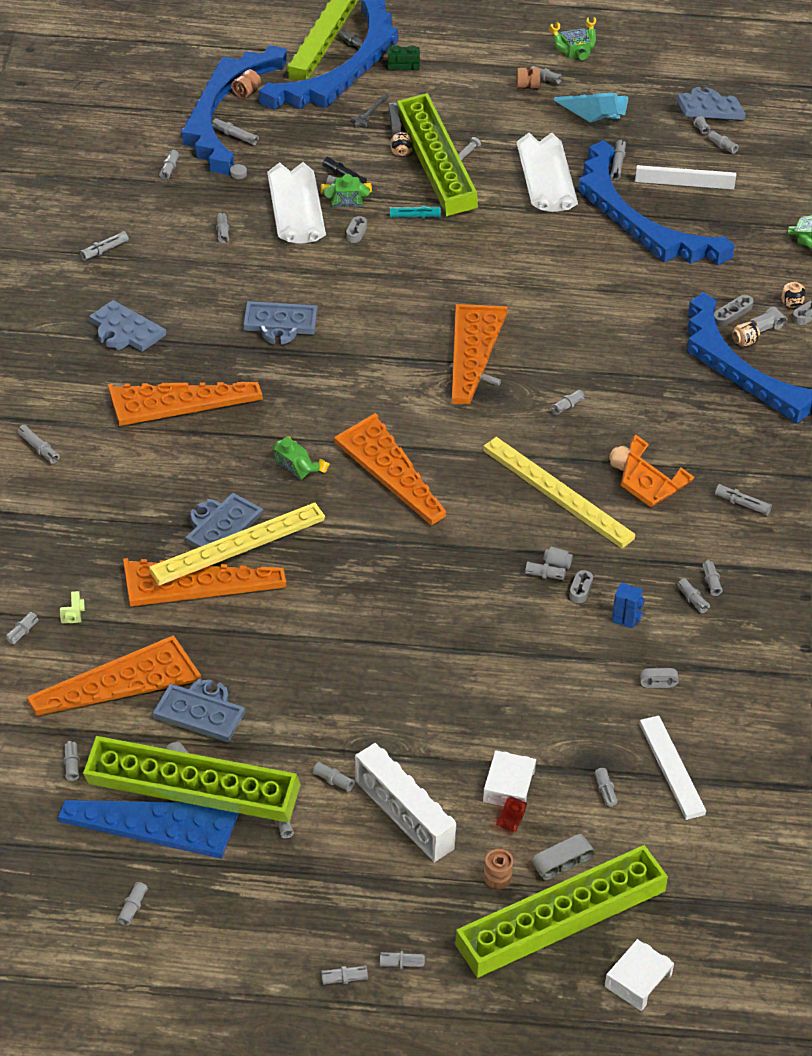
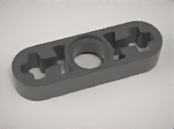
(394, 118)

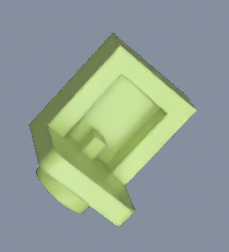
(73, 613)

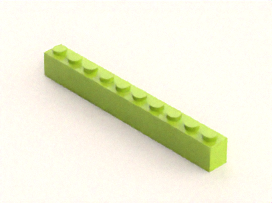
(319, 39)

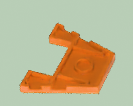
(645, 480)

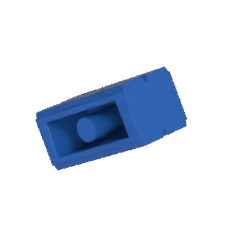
(627, 605)

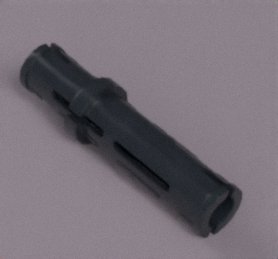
(340, 169)

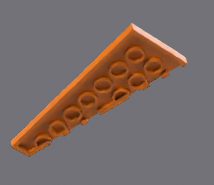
(474, 340)
(151, 402)
(379, 454)
(198, 584)
(129, 675)

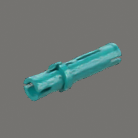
(415, 212)

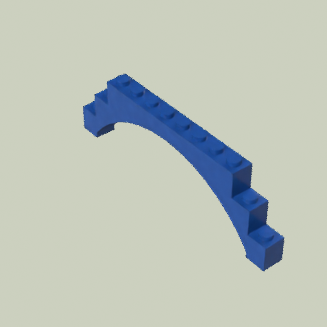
(327, 87)
(199, 129)
(661, 241)
(711, 349)

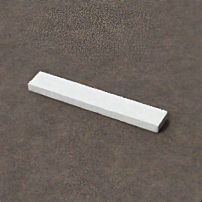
(685, 177)
(672, 767)

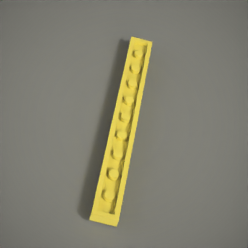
(559, 492)
(236, 544)

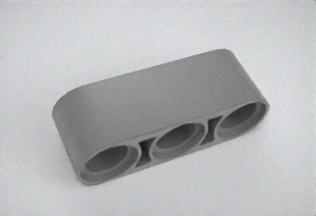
(563, 857)

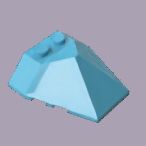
(595, 106)

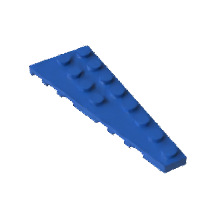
(161, 823)

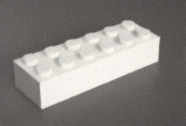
(405, 802)

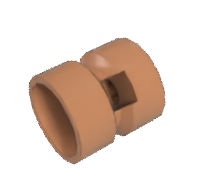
(528, 78)
(246, 84)
(498, 869)

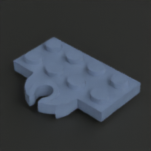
(710, 104)
(280, 320)
(125, 327)
(221, 519)
(200, 710)

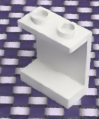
(508, 777)
(638, 974)

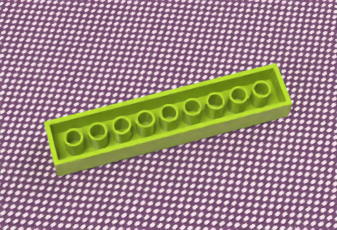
(437, 154)
(192, 779)
(560, 911)

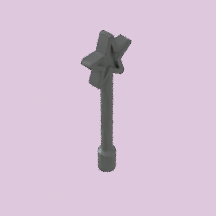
(362, 120)

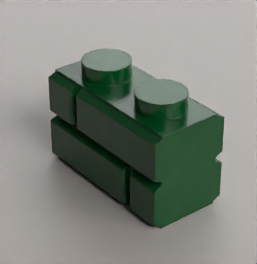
(403, 58)

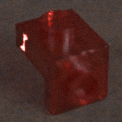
(512, 814)

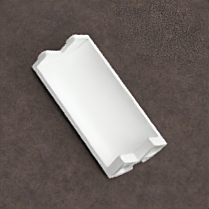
(547, 173)
(296, 204)

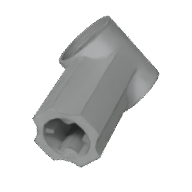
(770, 319)

